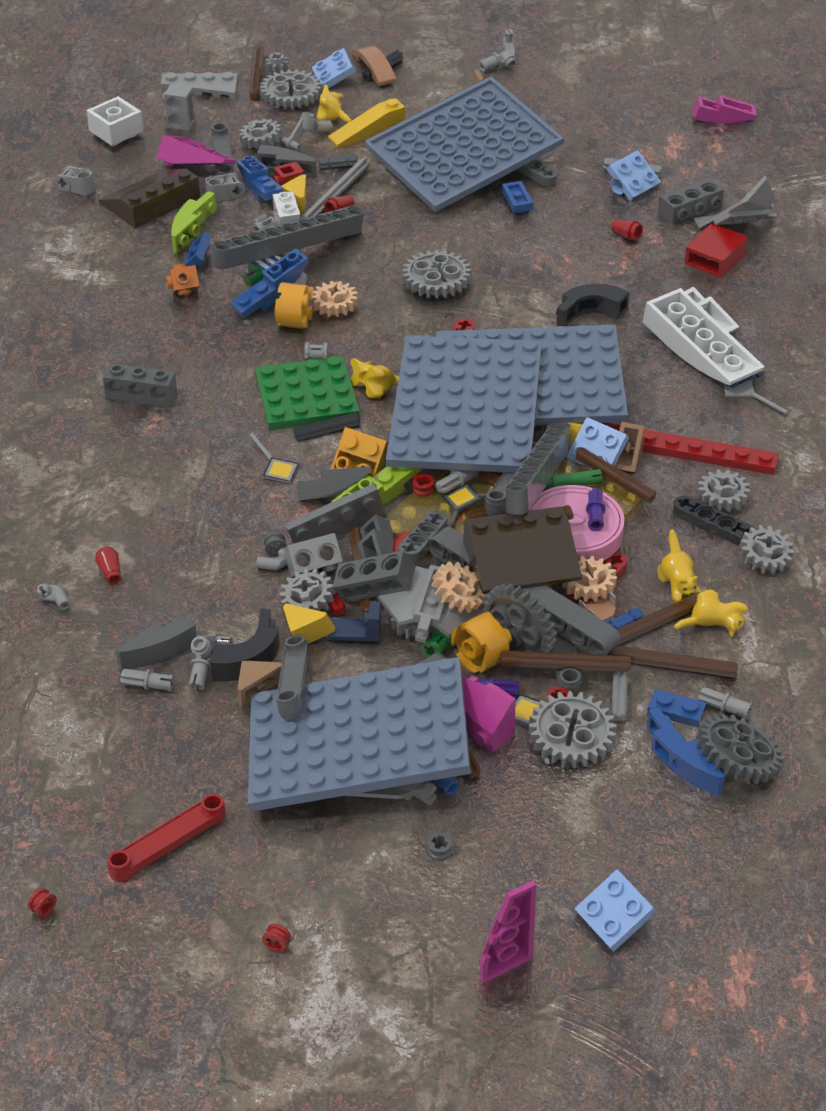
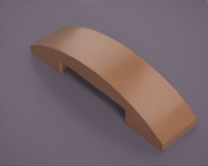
(377, 63)

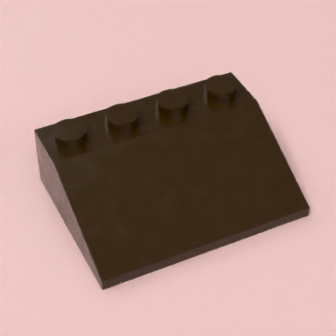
(153, 196)
(522, 549)

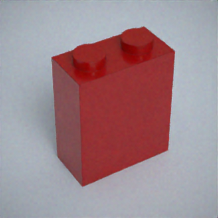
(716, 250)

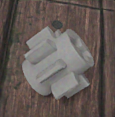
(276, 63)
(262, 221)

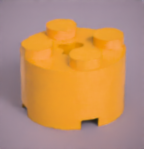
(293, 305)
(480, 642)

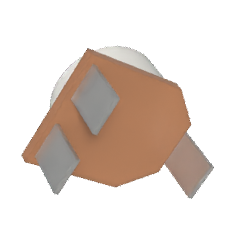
(602, 608)

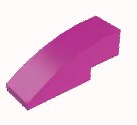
(723, 110)

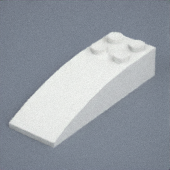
(699, 338)

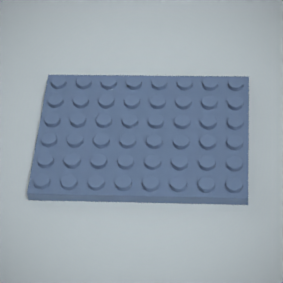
(463, 143)
(577, 371)
(465, 404)
(359, 735)

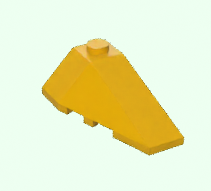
(369, 123)

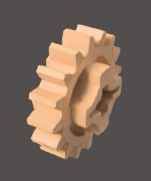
(334, 299)
(596, 580)
(458, 587)

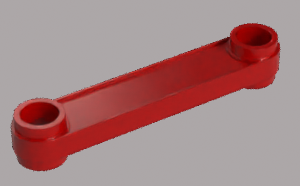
(165, 838)

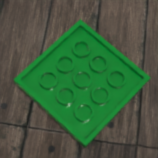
(305, 392)

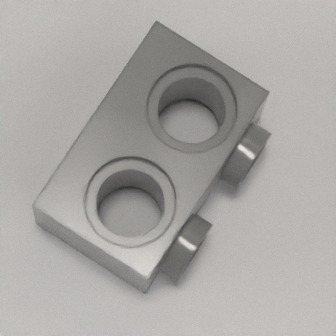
(179, 107)
(311, 550)

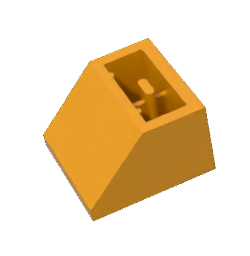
(360, 451)

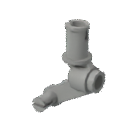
(505, 58)
(308, 124)
(202, 649)

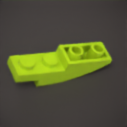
(189, 218)
(388, 482)

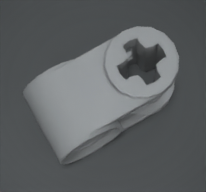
(76, 181)
(224, 185)

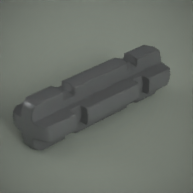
(337, 161)

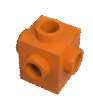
(190, 278)

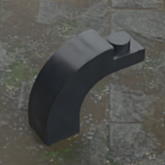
(592, 299)
(262, 647)

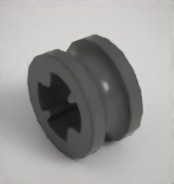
(273, 539)
(439, 839)

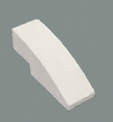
(713, 310)

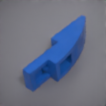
(258, 179)
(265, 292)
(682, 756)

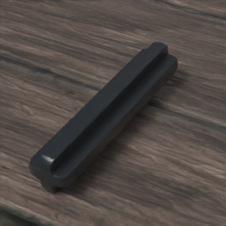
(392, 58)
(326, 426)

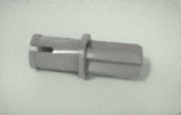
(455, 479)
(147, 679)
(725, 703)

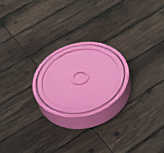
(587, 541)

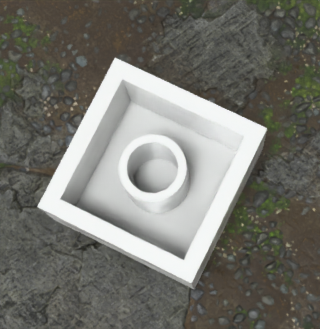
(115, 121)

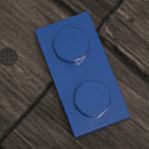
(517, 197)
(197, 250)
(678, 708)

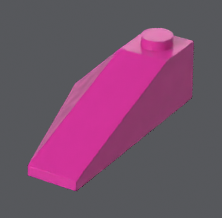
(189, 152)
(488, 713)
(510, 934)

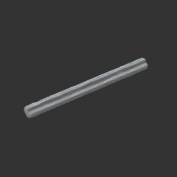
(338, 188)

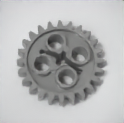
(276, 89)
(436, 273)
(591, 735)

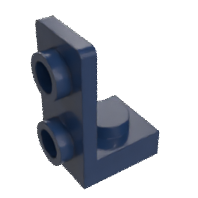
(359, 629)

